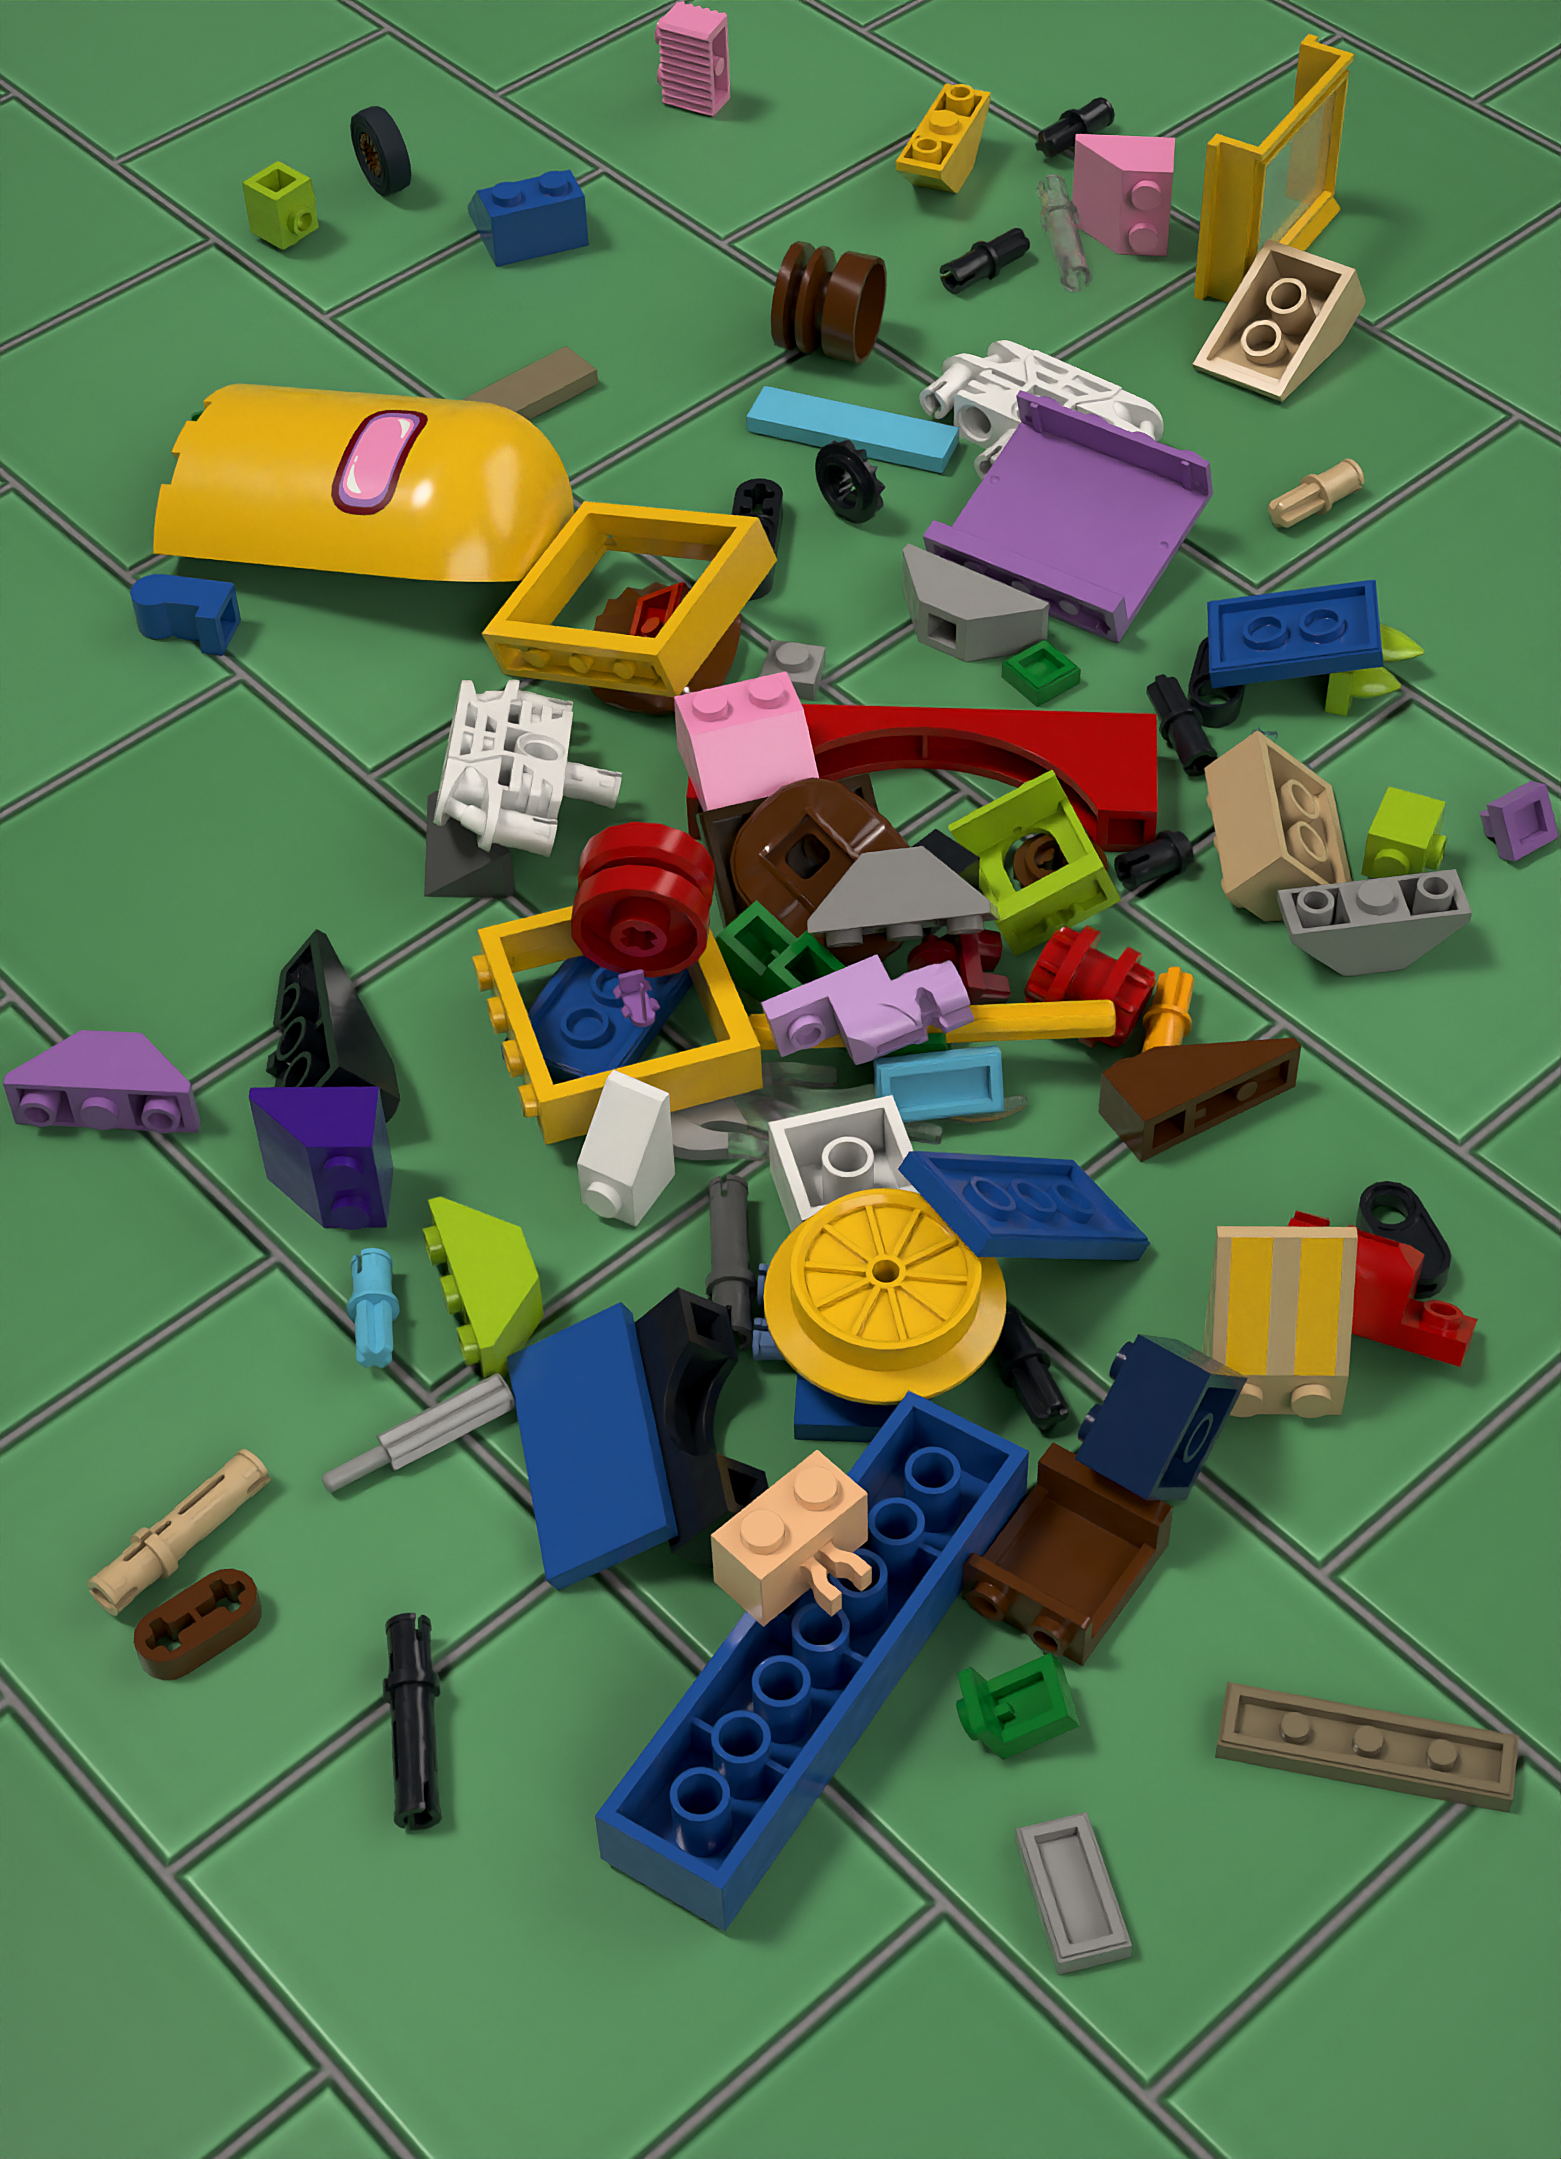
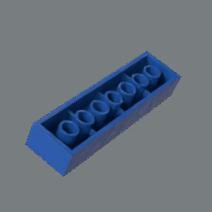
(793, 1697)

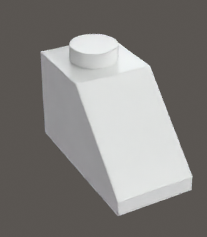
(627, 1150)

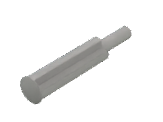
(428, 1431)

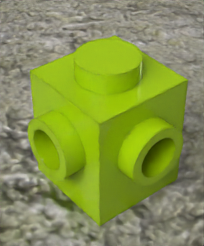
(280, 205)
(1405, 835)

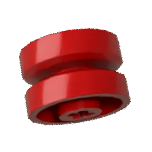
(643, 899)

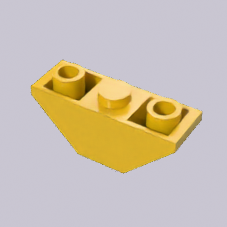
(946, 140)

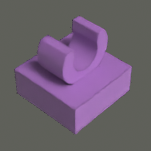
(1520, 821)

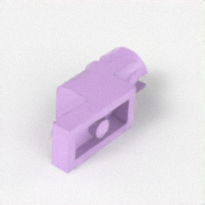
(869, 1009)

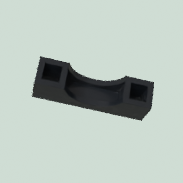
(686, 1361)

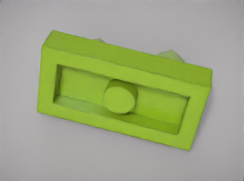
(1371, 681)

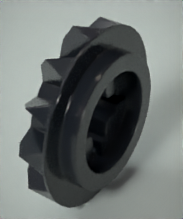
(838, 470)

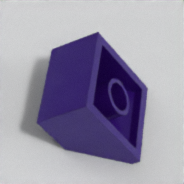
(327, 1151)

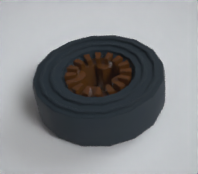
(380, 150)

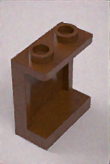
(1068, 1557)

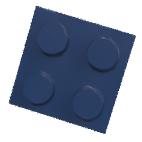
(1158, 1417)

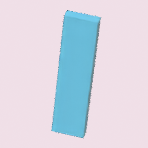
(880, 433)

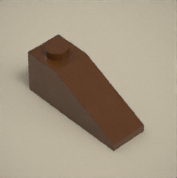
(1191, 1088)

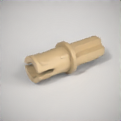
(1316, 494)

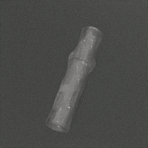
(1060, 221)

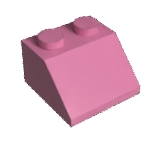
(1124, 191)
(743, 740)

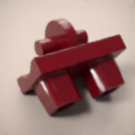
(970, 956)

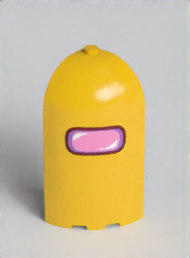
(363, 485)

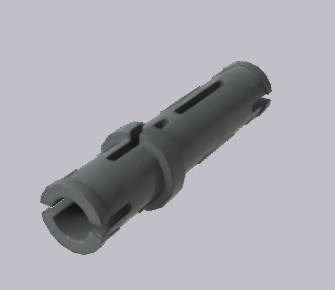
(730, 1276)

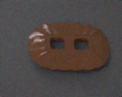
(711, 674)
(841, 823)

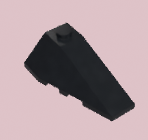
(327, 1029)

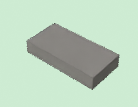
(1072, 1893)

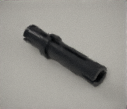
(411, 1697)

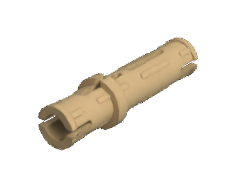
(158, 1549)

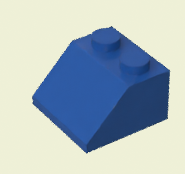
(530, 217)

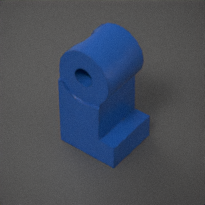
(186, 609)

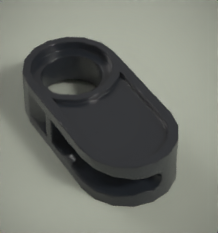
(1200, 684)
(1416, 1230)

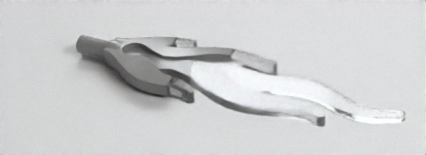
(737, 1123)

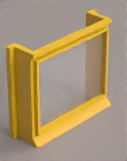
(1280, 186)

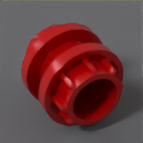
(1077, 971)

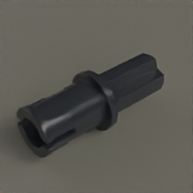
(1085, 120)
(984, 260)
(1181, 725)
(1027, 1372)

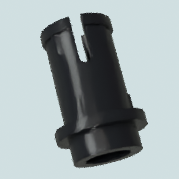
(1166, 854)

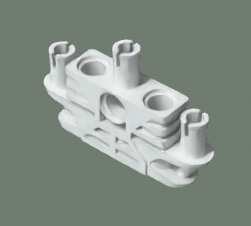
(988, 406)
(512, 768)

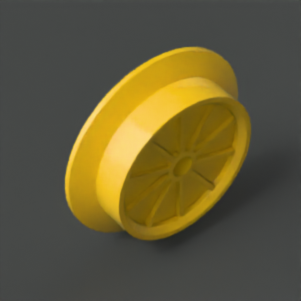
(882, 1299)

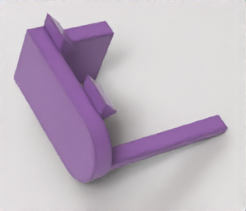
(636, 1001)

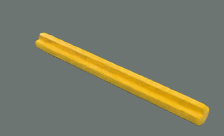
(1003, 1023)

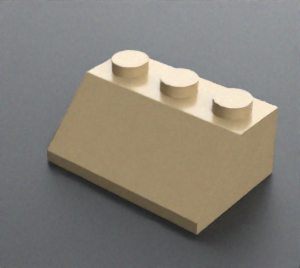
(1272, 825)

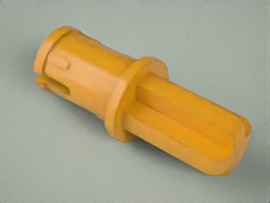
(1168, 1016)

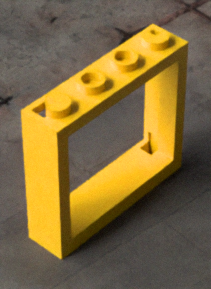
(662, 665)
(568, 1107)

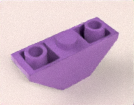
(102, 1084)

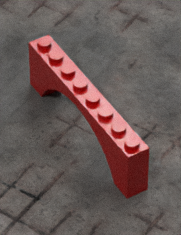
(1098, 757)

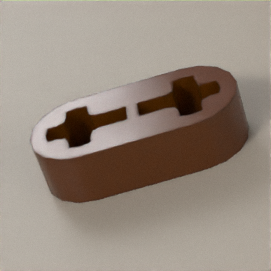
(197, 1624)

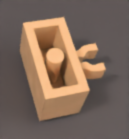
(793, 1540)

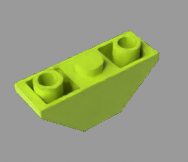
(486, 1281)

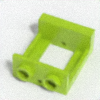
(1056, 899)

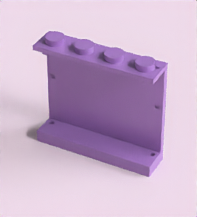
(1078, 515)

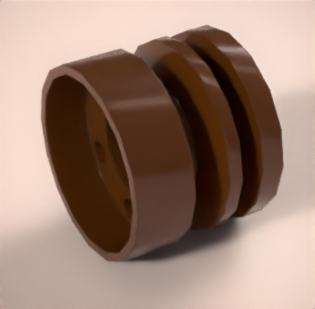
(828, 302)

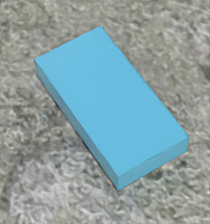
(942, 1082)

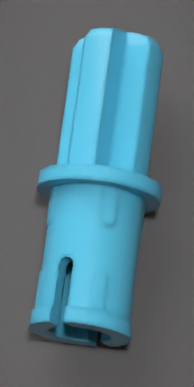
(373, 1307)

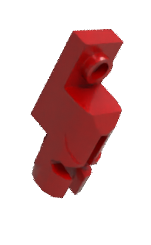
(1385, 1303)

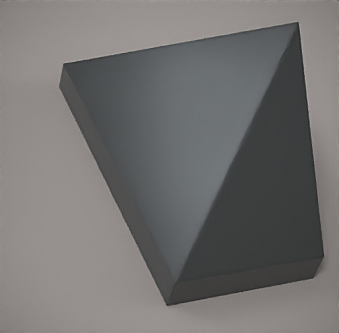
(459, 866)

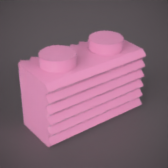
(694, 58)

